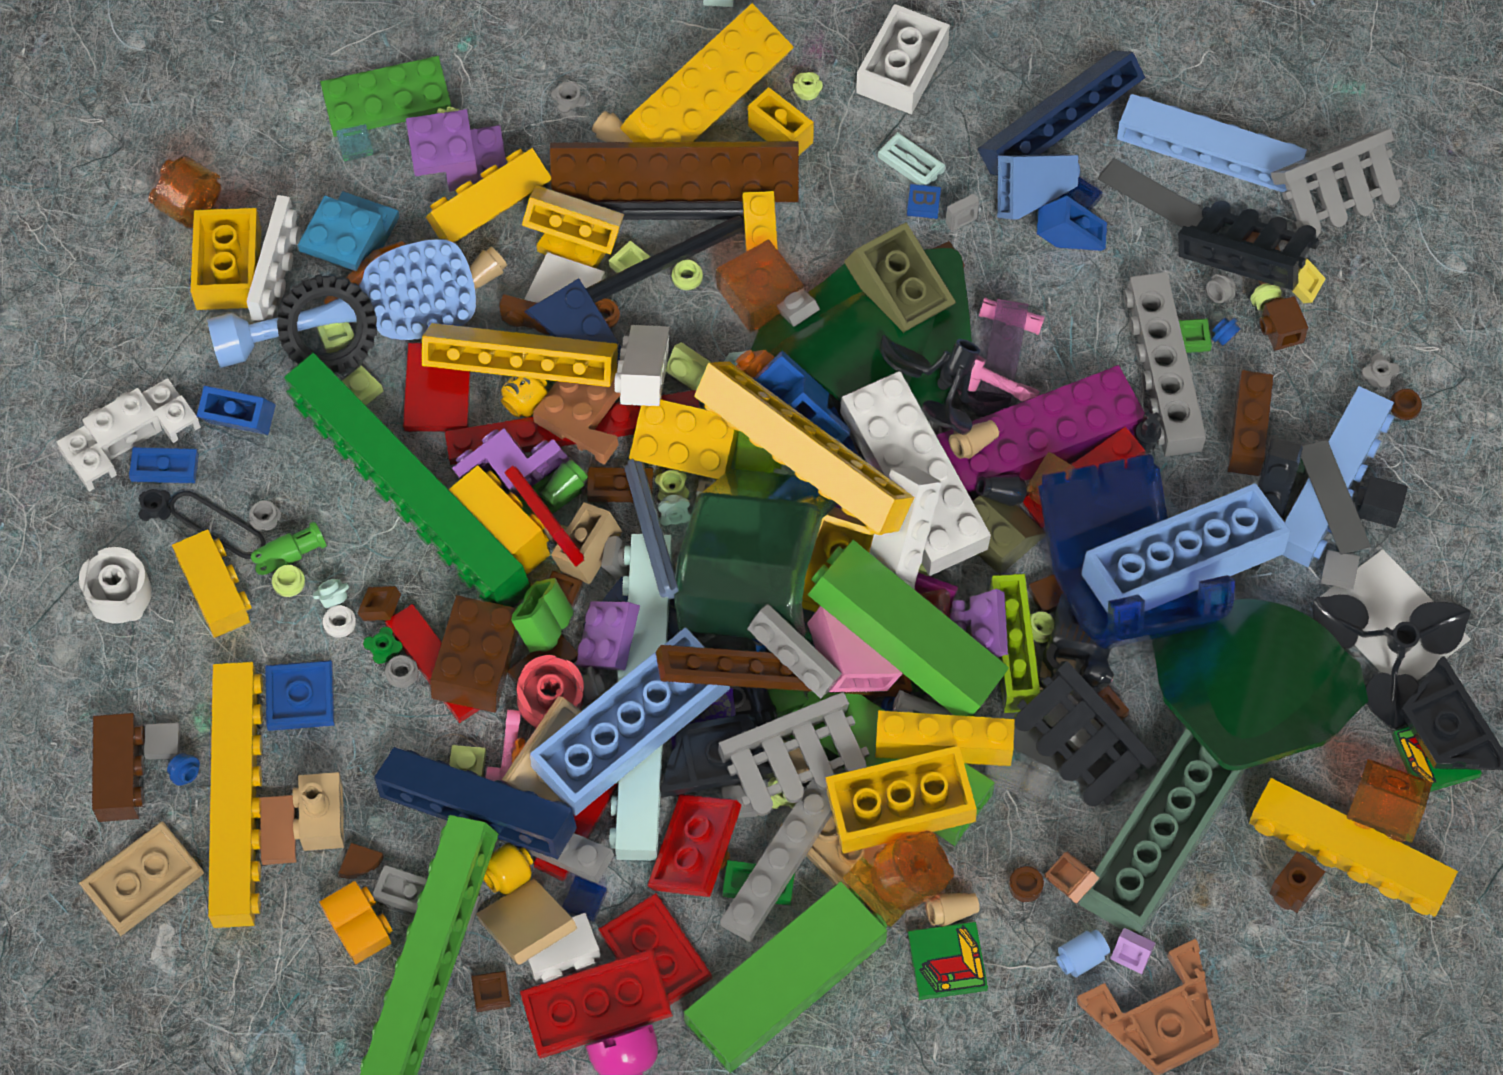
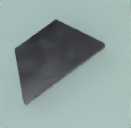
(1450, 724)
(696, 760)

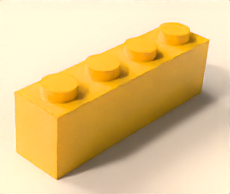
(488, 197)
(912, 734)

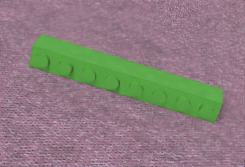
(430, 948)

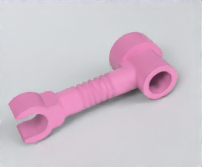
(1018, 390)
(510, 738)

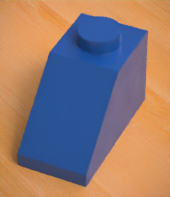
(1071, 226)

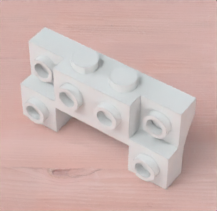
(123, 426)

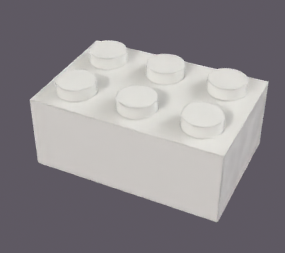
(902, 59)

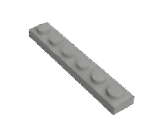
(779, 862)

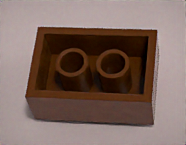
(474, 654)

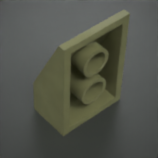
(899, 278)

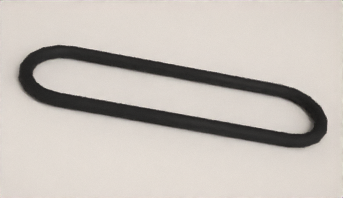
(220, 511)

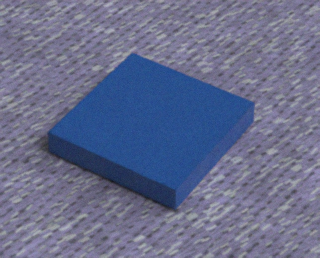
(299, 695)

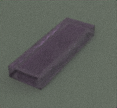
(1005, 343)

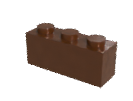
(1250, 423)
(117, 767)

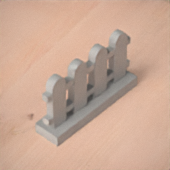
(1352, 172)
(770, 737)

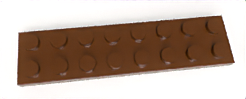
(675, 170)

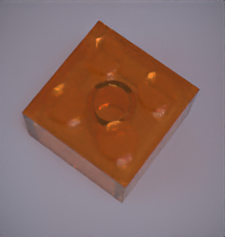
(757, 284)
(1389, 801)

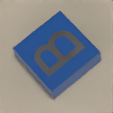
(923, 201)

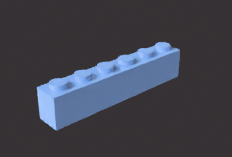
(1206, 141)
(1351, 445)

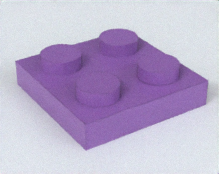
(607, 635)

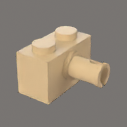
(589, 533)
(320, 811)

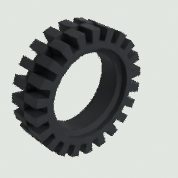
(327, 286)

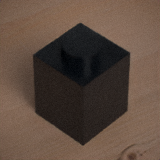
(1381, 501)

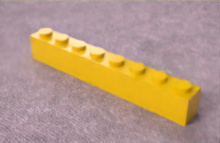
(804, 448)
(233, 795)

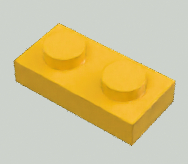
(759, 218)
(569, 250)

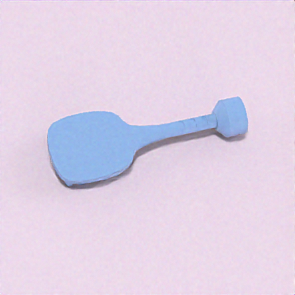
(407, 290)

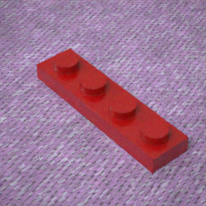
(1117, 447)

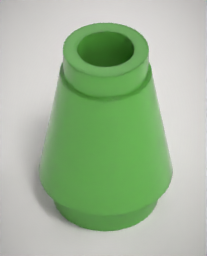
(563, 483)

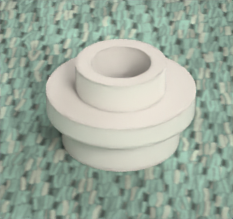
(339, 613)

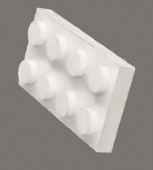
(274, 261)

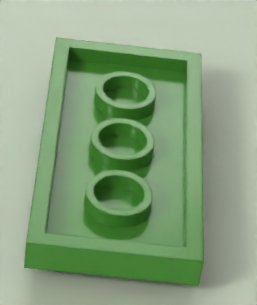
(386, 95)

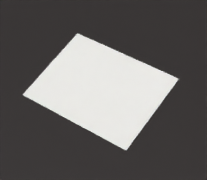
(1390, 599)

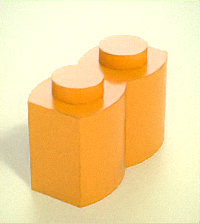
(356, 922)

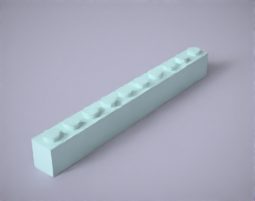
(639, 790)

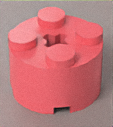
(544, 674)

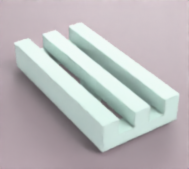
(907, 164)

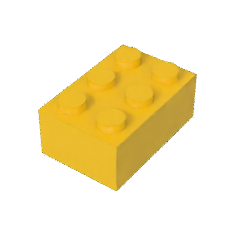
(224, 257)
(684, 439)
(503, 517)

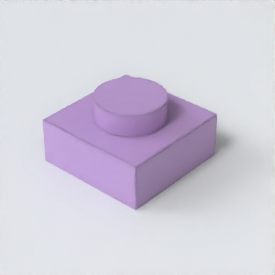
(1132, 950)

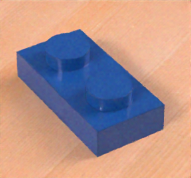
(163, 465)

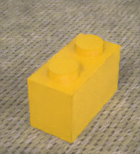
(779, 120)

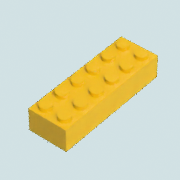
(710, 81)

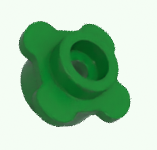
(385, 654)

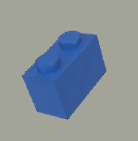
(236, 410)

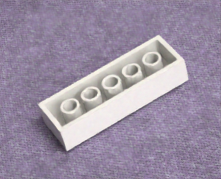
(897, 435)

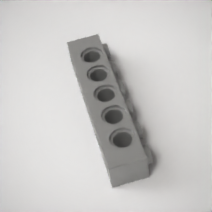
(1156, 293)

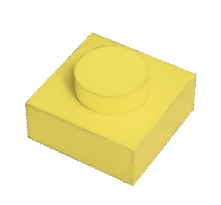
(1309, 283)

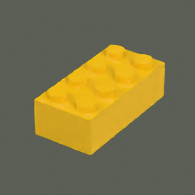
(900, 797)

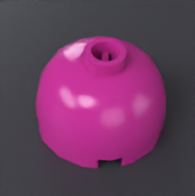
(625, 1052)

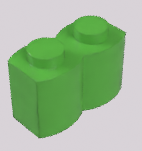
(542, 615)

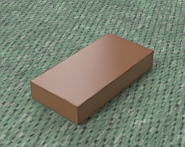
(277, 830)
(1071, 877)

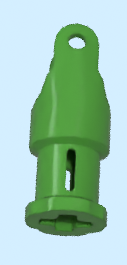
(287, 549)

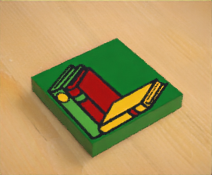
(1420, 766)
(947, 961)

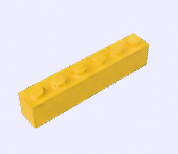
(519, 354)
(1359, 852)

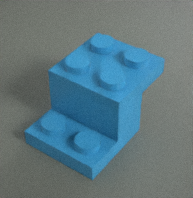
(347, 230)

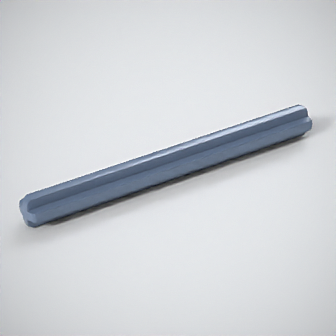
(651, 529)

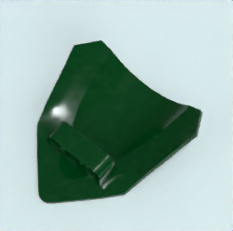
(844, 337)
(1259, 683)

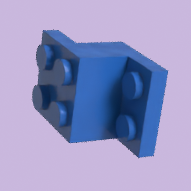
(802, 393)

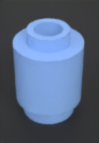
(1082, 953)

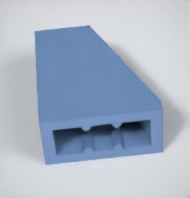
(1033, 181)

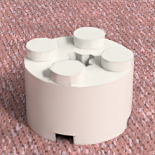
(115, 585)

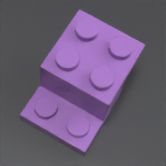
(448, 145)
(502, 451)

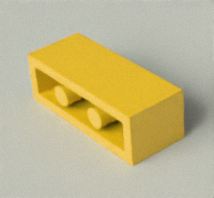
(572, 219)
(212, 582)

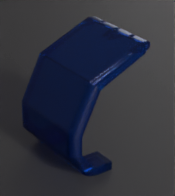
(1100, 508)

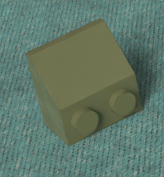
(1011, 533)

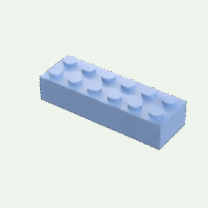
(1188, 548)
(620, 730)

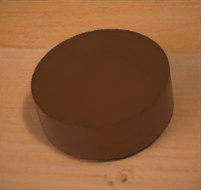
(1026, 884)

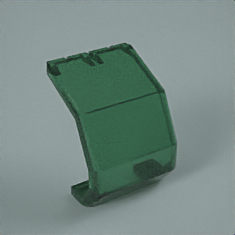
(747, 550)

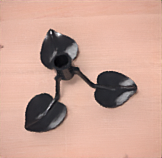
(959, 363)
(1436, 624)

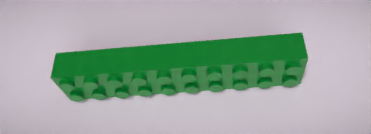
(407, 483)

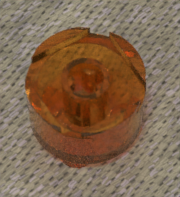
(185, 188)
(911, 869)

